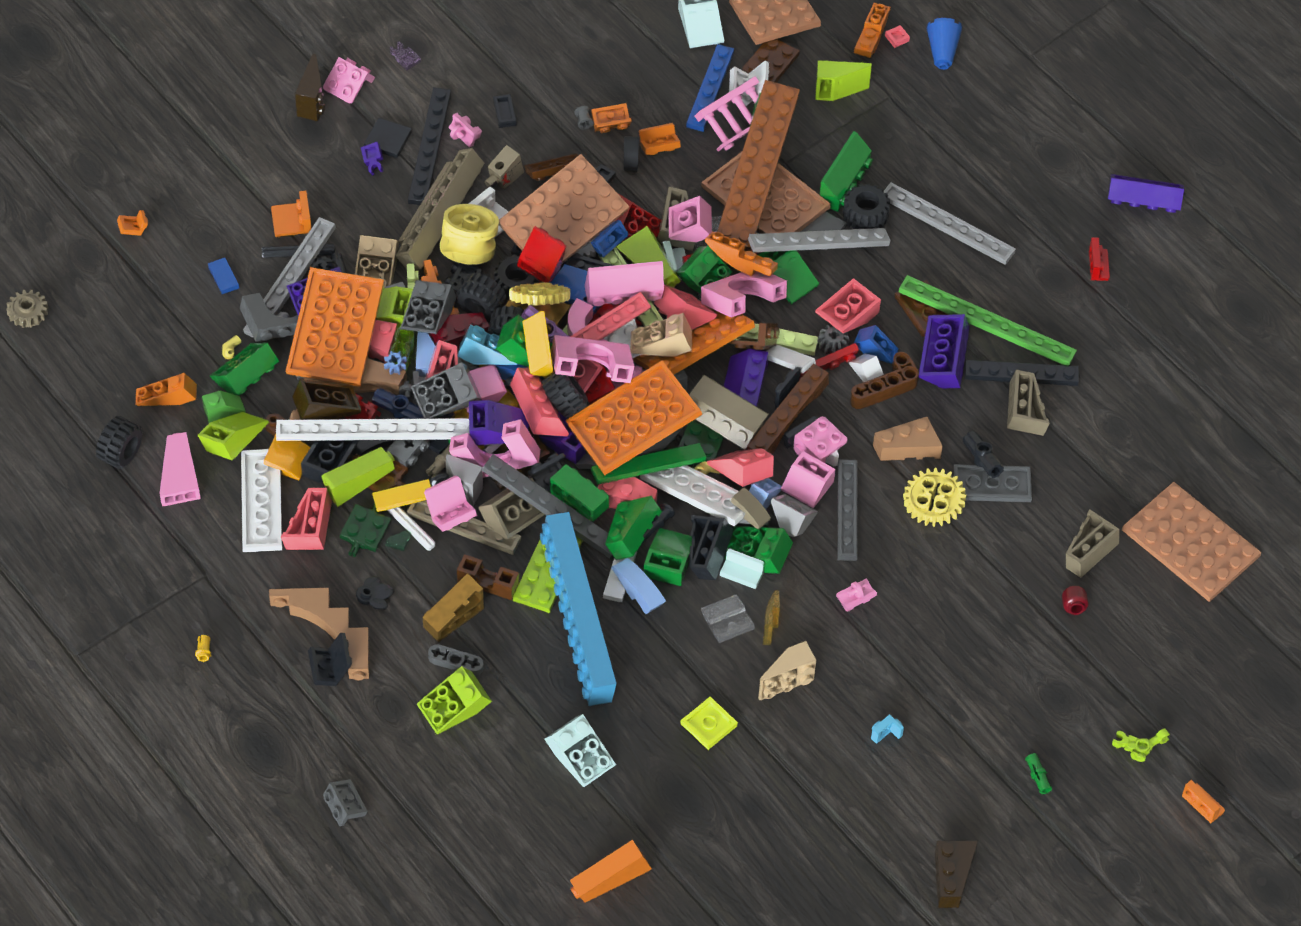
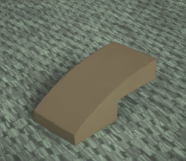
(753, 509)

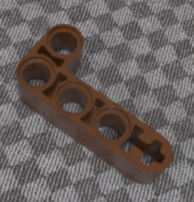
(903, 377)

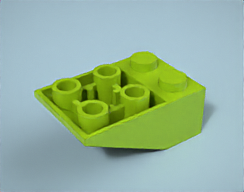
(841, 79)
(394, 304)
(231, 434)
(454, 700)

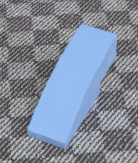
(638, 585)

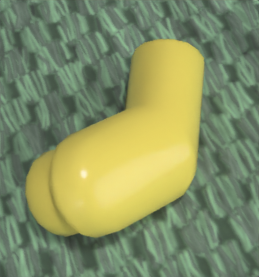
(228, 347)
(705, 469)

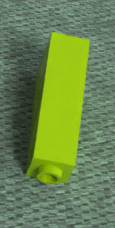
(645, 248)
(357, 475)

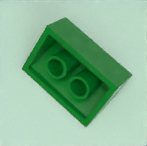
(245, 368)

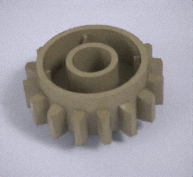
(27, 309)

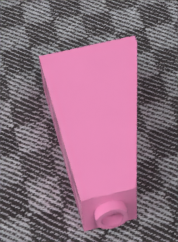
(178, 473)

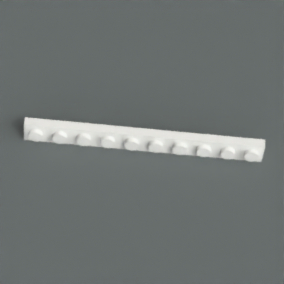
(370, 429)

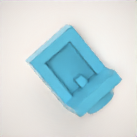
(884, 727)

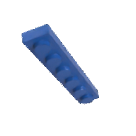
(710, 85)

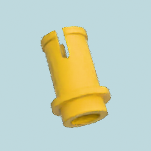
(203, 653)

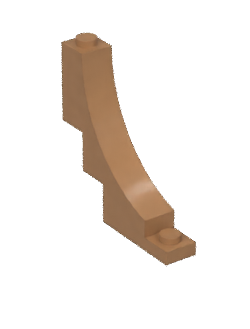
(314, 606)

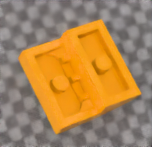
(287, 457)

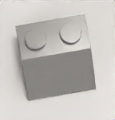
(470, 475)

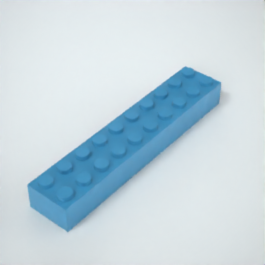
(578, 609)

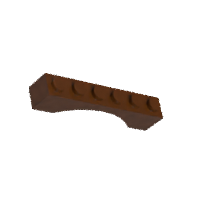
(803, 393)

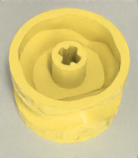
(469, 234)

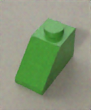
(221, 405)

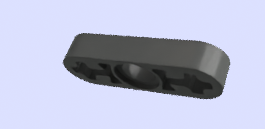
(439, 660)

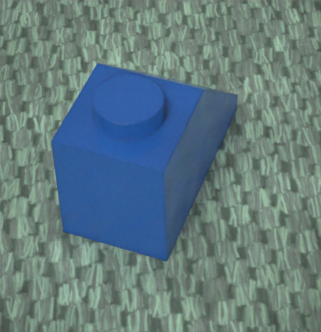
(876, 343)

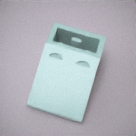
(701, 22)
(580, 750)

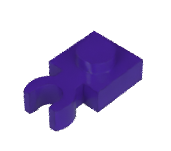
(371, 156)

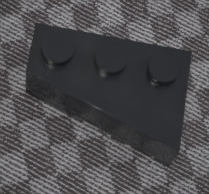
(709, 545)

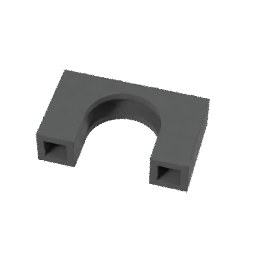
(262, 322)

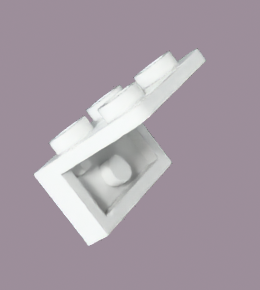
(739, 77)

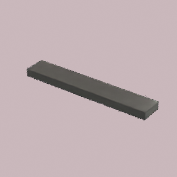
(847, 510)

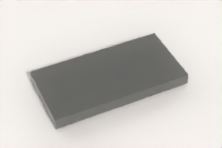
(1010, 486)

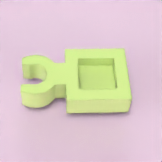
(412, 275)

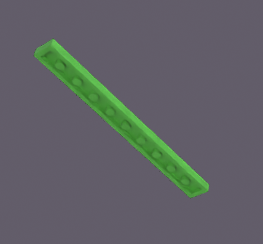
(988, 321)

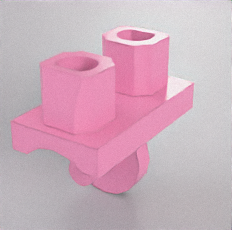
(462, 129)
(856, 594)

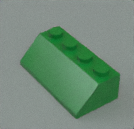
(846, 171)

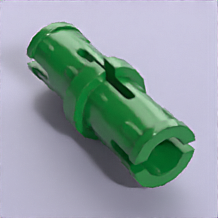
(1038, 773)

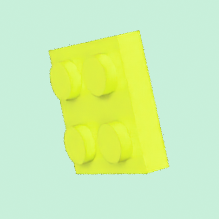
(709, 723)

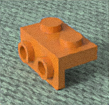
(611, 117)
(659, 139)
(1202, 801)

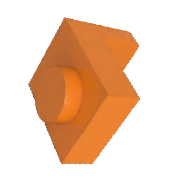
(133, 224)

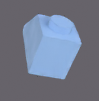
(765, 491)

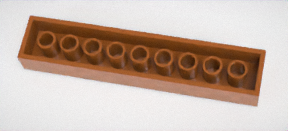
(758, 161)

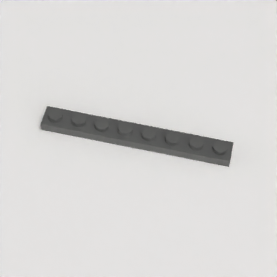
(546, 502)

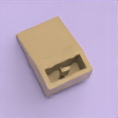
(377, 258)
(663, 338)
(790, 670)

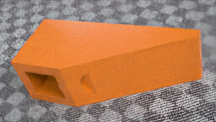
(169, 391)

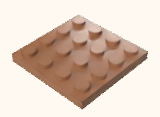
(775, 18)

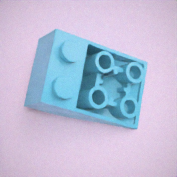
(480, 348)

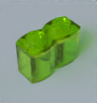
(405, 343)

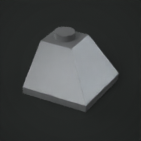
(792, 514)

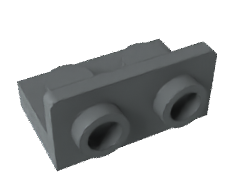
(344, 801)

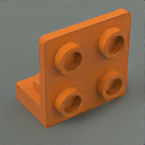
(292, 218)

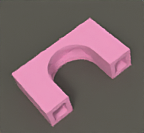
(728, 293)
(615, 356)
(522, 447)

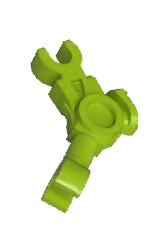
(1140, 747)

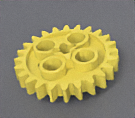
(539, 294)
(917, 492)

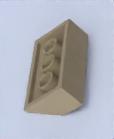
(727, 412)

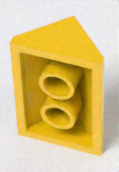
(538, 345)

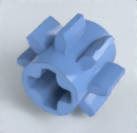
(395, 357)

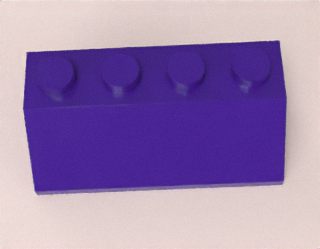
(1145, 192)
(944, 350)
(747, 374)

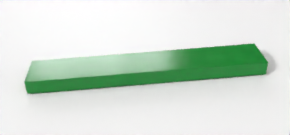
(652, 463)

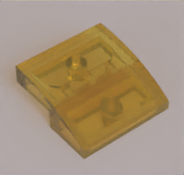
(771, 617)

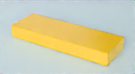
(401, 495)

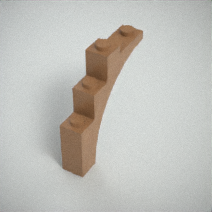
(374, 377)

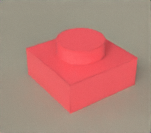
(897, 36)

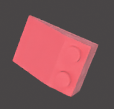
(850, 307)
(744, 465)

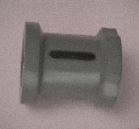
(583, 116)

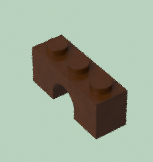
(501, 583)

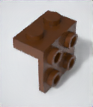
(767, 337)

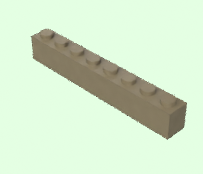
(449, 192)

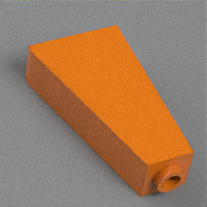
(610, 872)

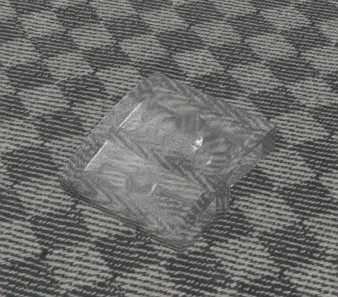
(727, 618)

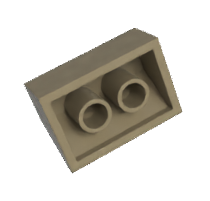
(509, 513)

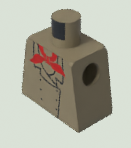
(504, 168)

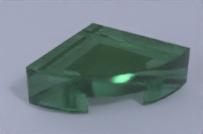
(399, 540)

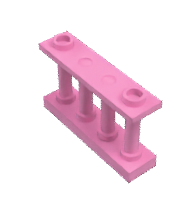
(721, 105)

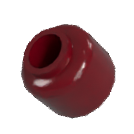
(1075, 600)

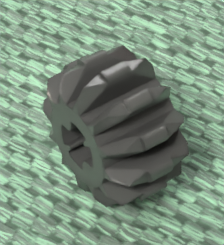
(832, 339)

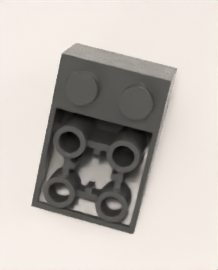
(429, 307)
(446, 392)

